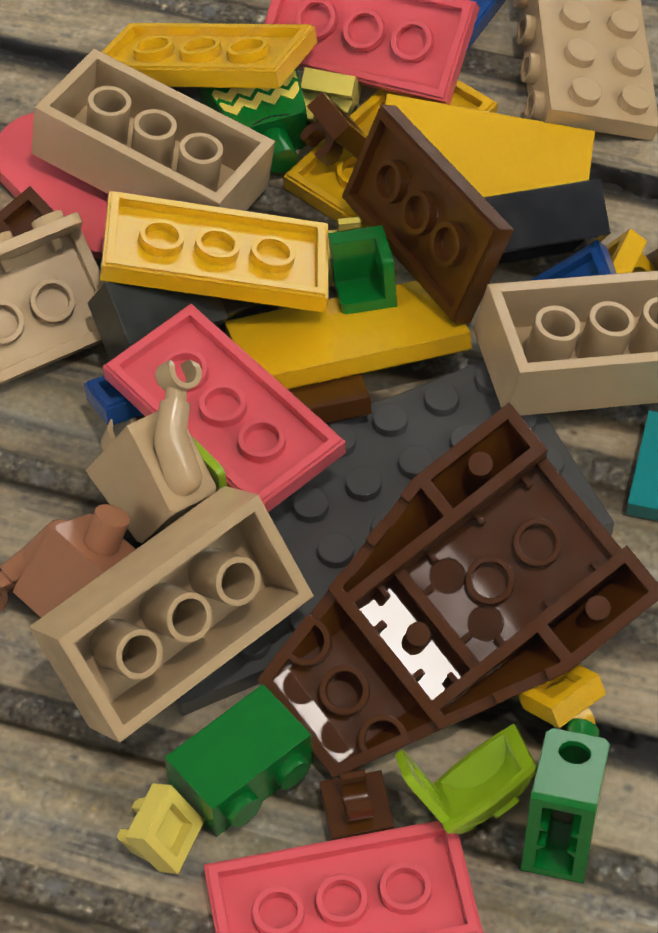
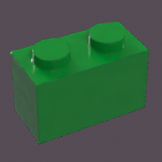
(240, 760)

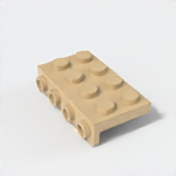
(588, 65)
(45, 295)

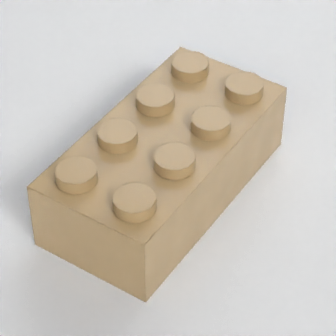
(148, 138)
(571, 342)
(172, 612)

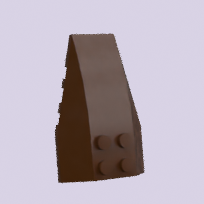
(457, 601)

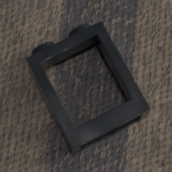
(552, 219)

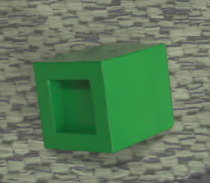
(362, 269)

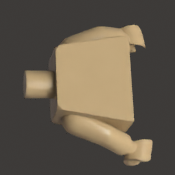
(154, 462)

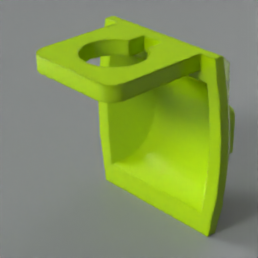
(477, 785)

